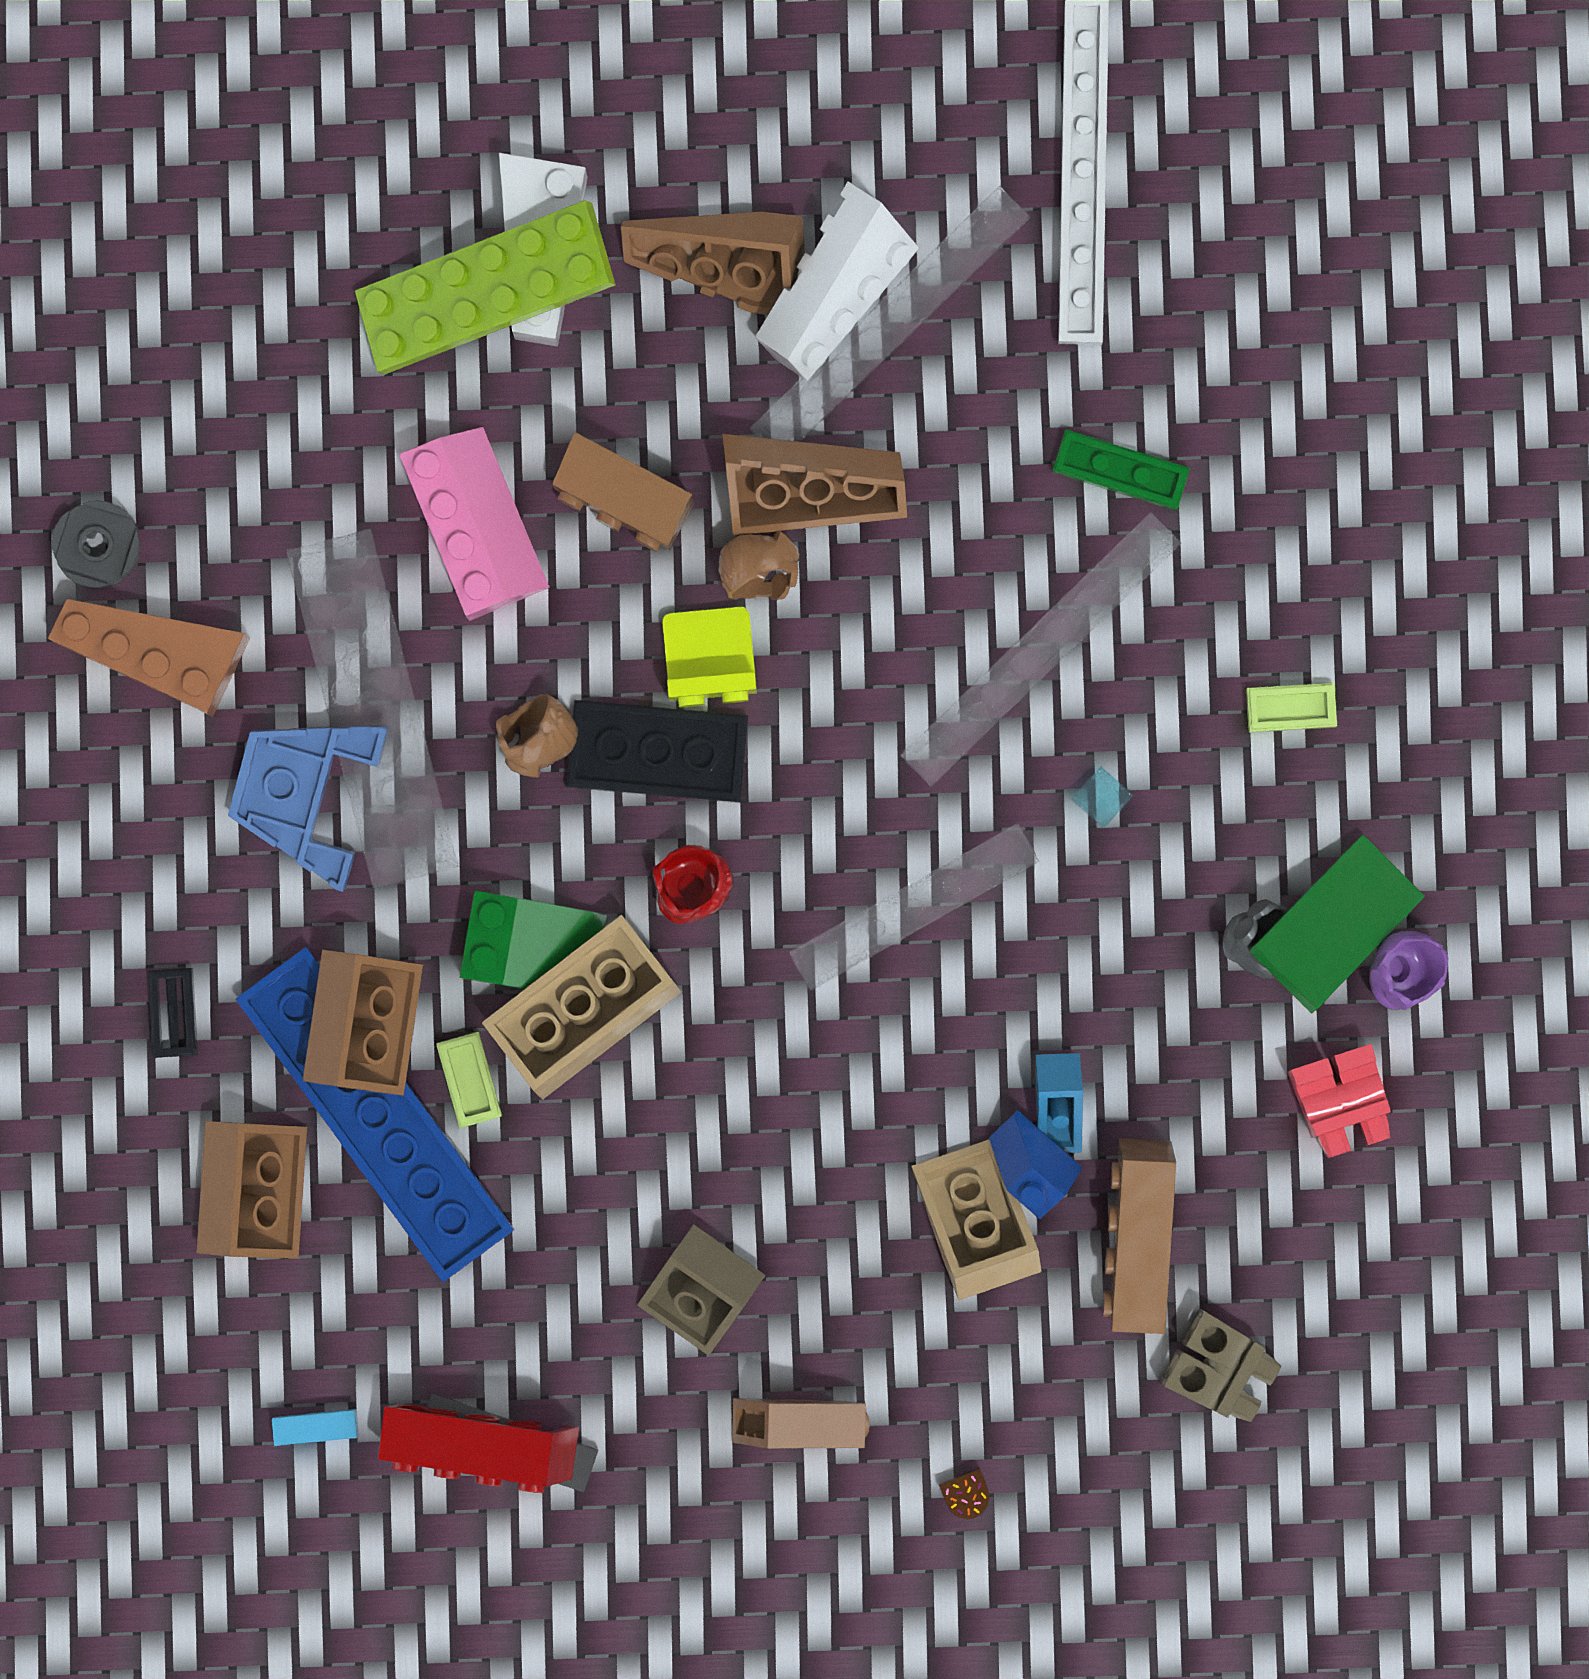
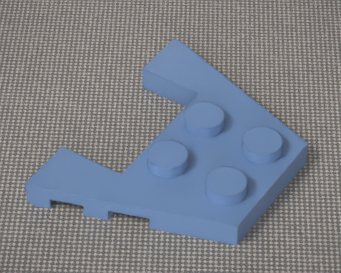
(285, 785)

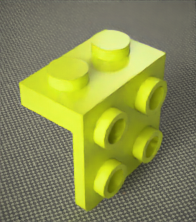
(709, 656)

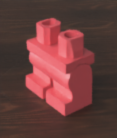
(1351, 1100)

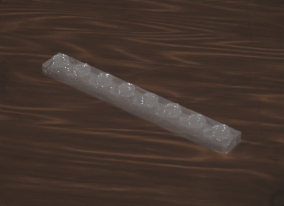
(894, 319)
(1040, 649)

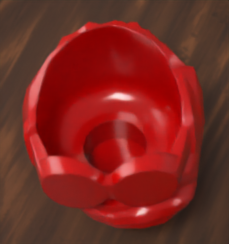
(693, 883)

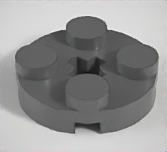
(85, 522)

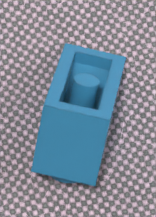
(1060, 1099)

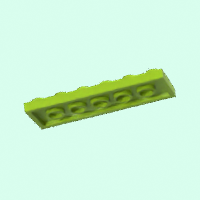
(485, 287)

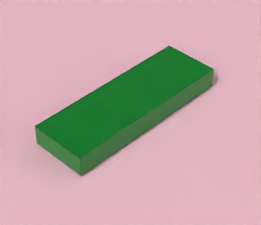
(1121, 470)

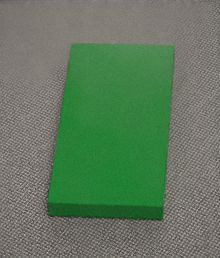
(1336, 924)

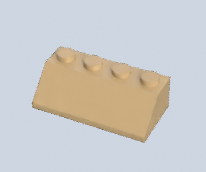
(581, 1007)

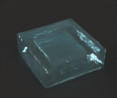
(1102, 797)

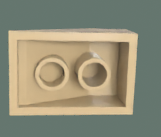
(976, 1220)

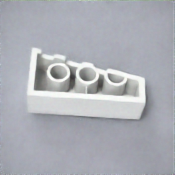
(529, 192)
(836, 283)

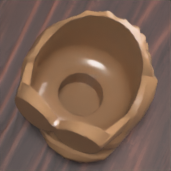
(749, 560)
(545, 735)

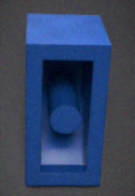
(1032, 1164)

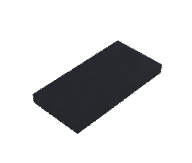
(658, 751)

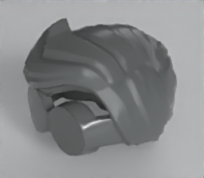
(1246, 930)

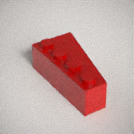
(477, 1447)

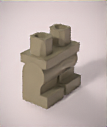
(1224, 1371)

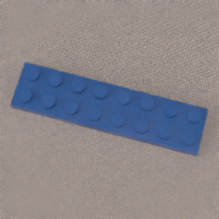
(383, 1133)

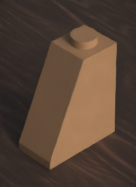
(799, 1423)

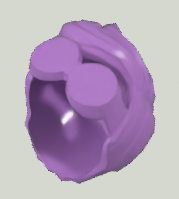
(1407, 969)

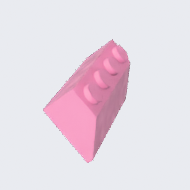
(474, 522)

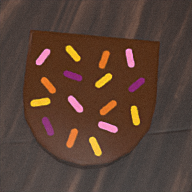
(966, 1494)

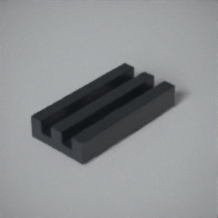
(190, 1013)

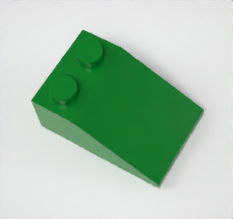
(522, 939)

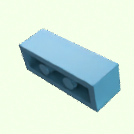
(315, 1427)

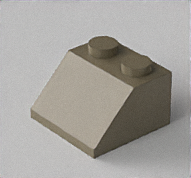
(701, 1290)

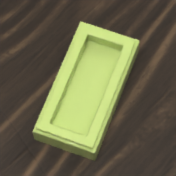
(1291, 707)
(469, 1080)

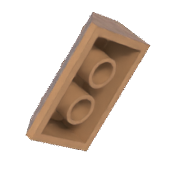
(622, 493)
(362, 1022)
(251, 1190)

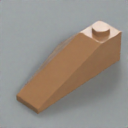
(732, 255)

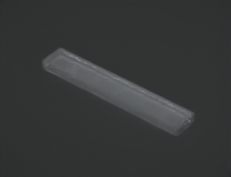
(914, 907)

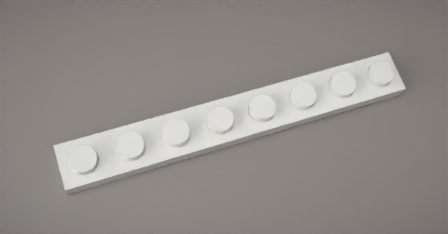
(1083, 172)

